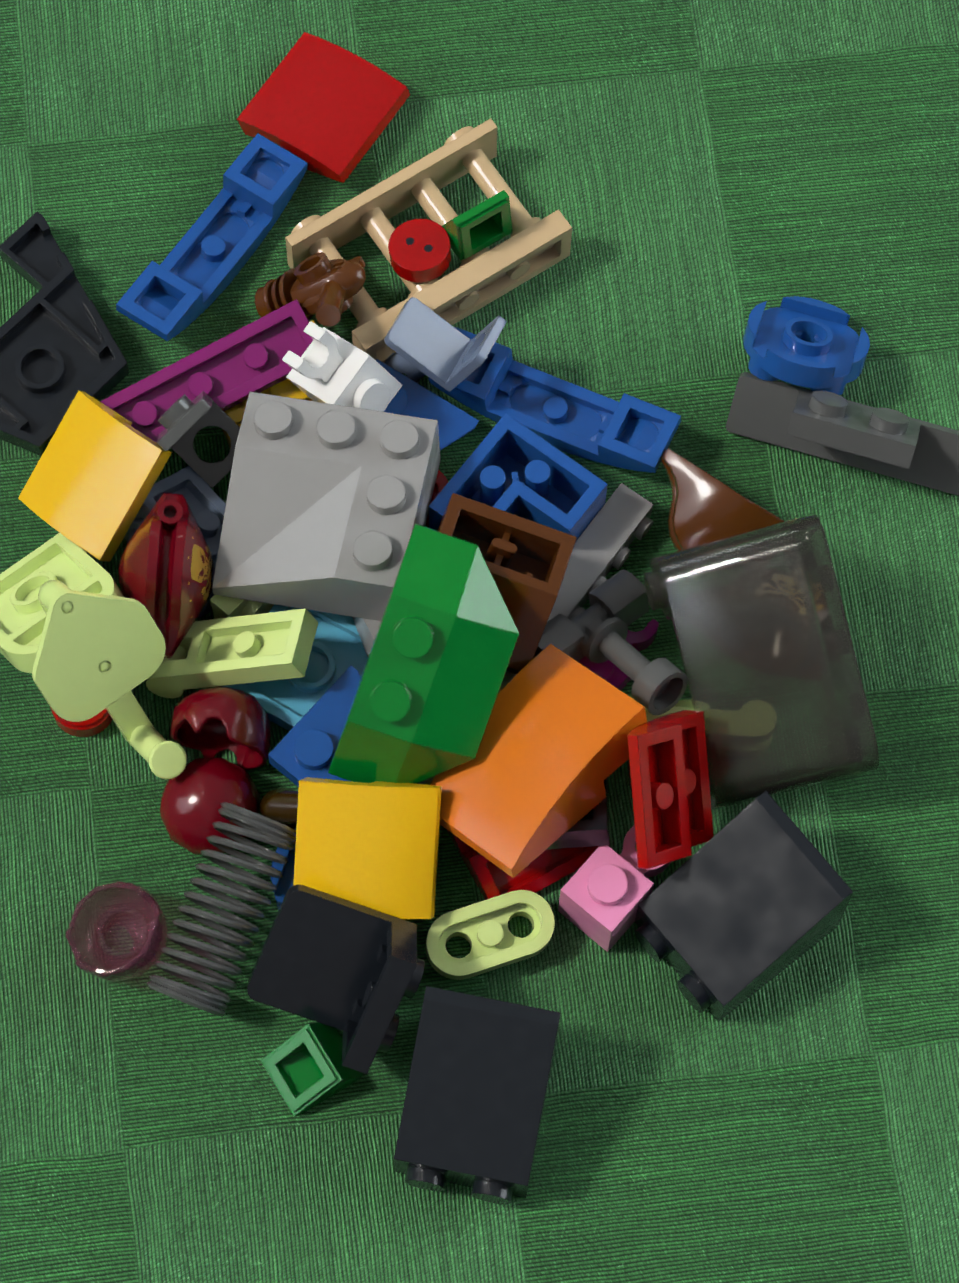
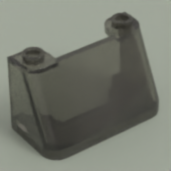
(767, 660)

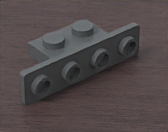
(846, 432)

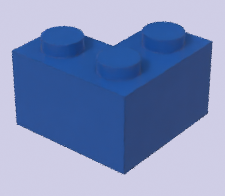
(525, 478)

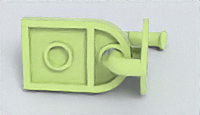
(84, 644)

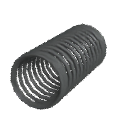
(252, 826)

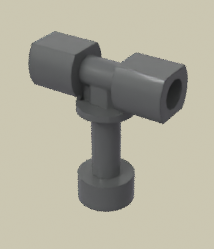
(602, 635)

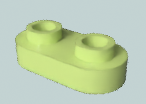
(488, 934)

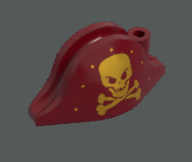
(168, 568)

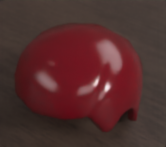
(223, 721)
(194, 797)

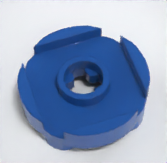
(805, 344)

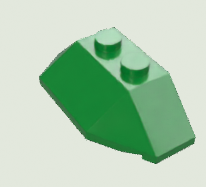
(429, 667)

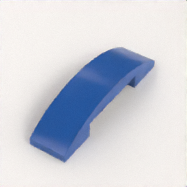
(218, 243)
(568, 416)

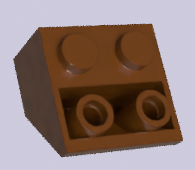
(524, 561)

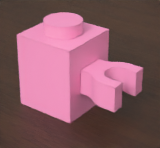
(607, 892)

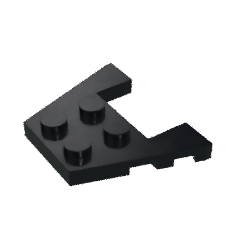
(50, 342)

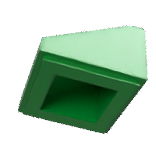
(480, 226)
(309, 1067)

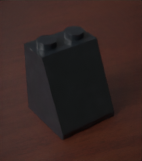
(742, 908)
(475, 1095)

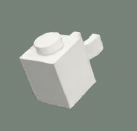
(340, 373)

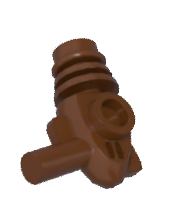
(318, 284)

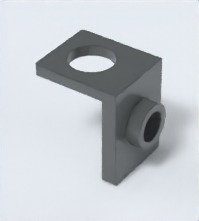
(182, 424)

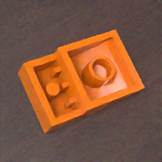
(539, 760)

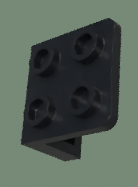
(339, 969)

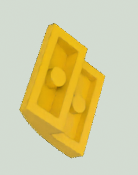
(94, 476)
(370, 843)

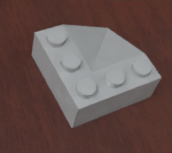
(323, 504)

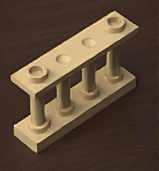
(479, 279)

